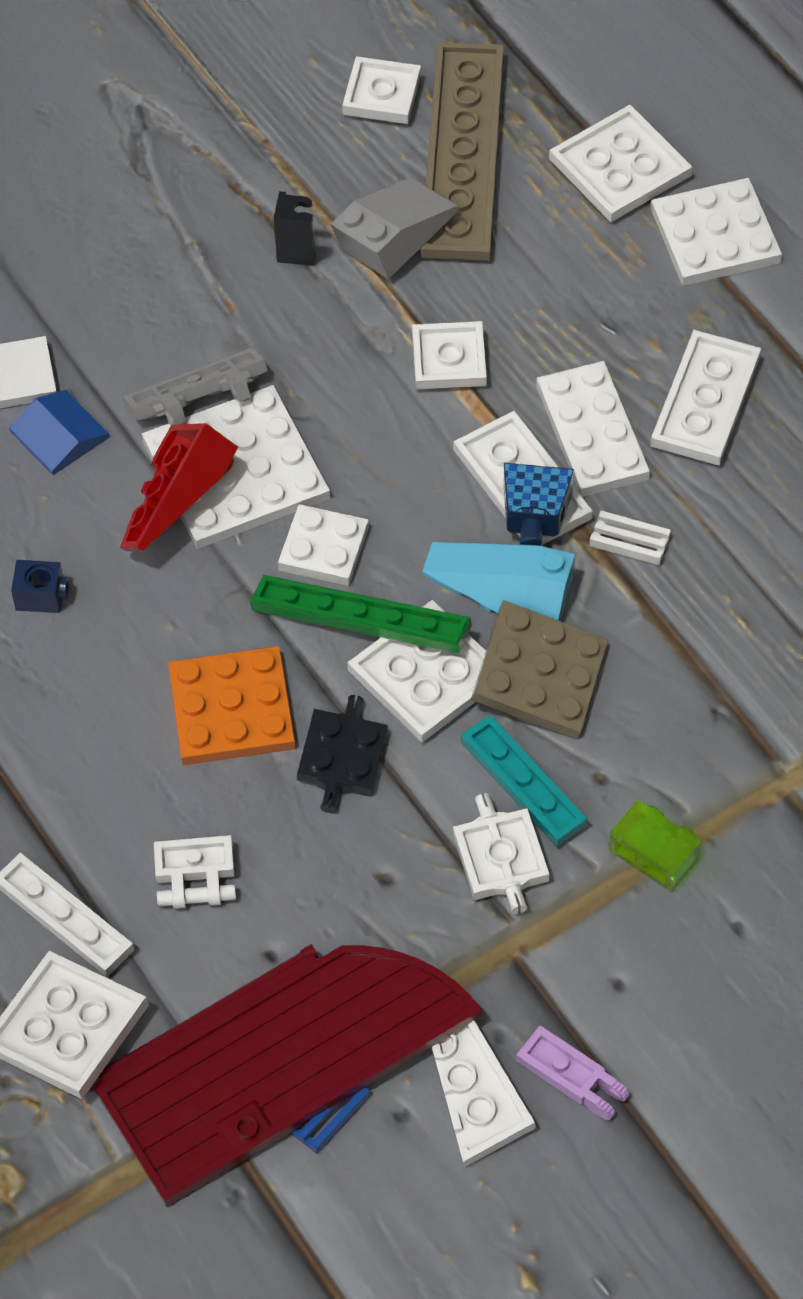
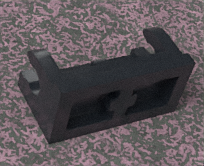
(294, 231)

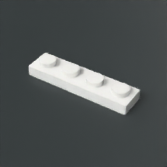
(64, 915)

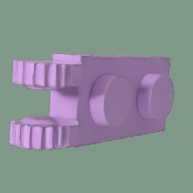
(570, 1072)

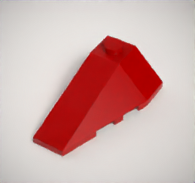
(186, 467)

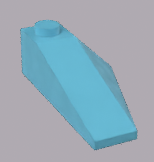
(491, 573)

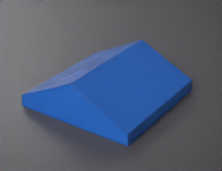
(57, 430)

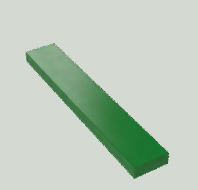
(361, 614)

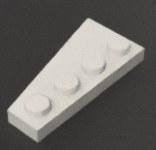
(479, 1095)

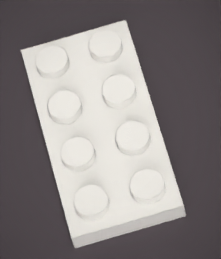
(706, 397)
(592, 428)
(511, 442)

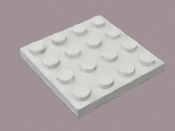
(268, 472)

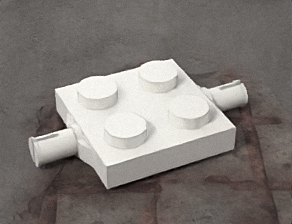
(500, 853)

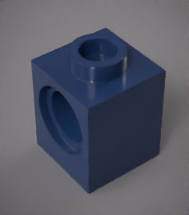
(32, 574)

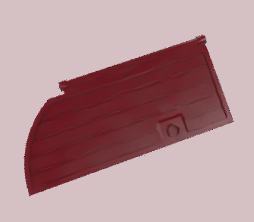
(275, 1058)

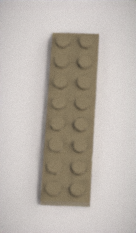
(464, 146)

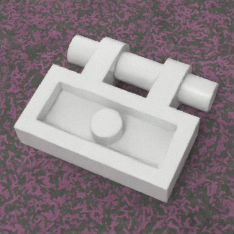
(194, 860)

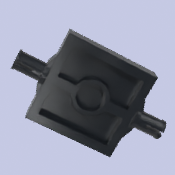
(342, 753)

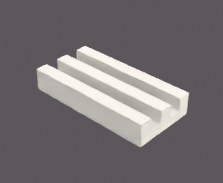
(632, 533)

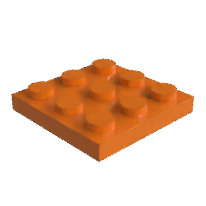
(231, 705)

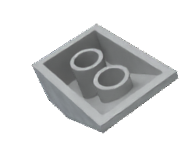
(391, 224)

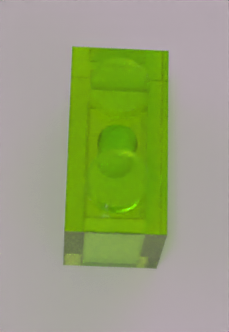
(655, 845)

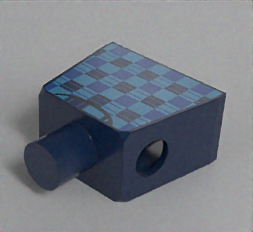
(536, 500)

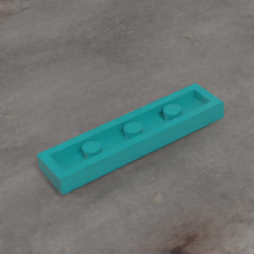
(524, 780)

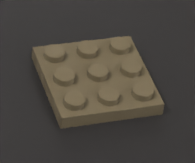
(539, 669)

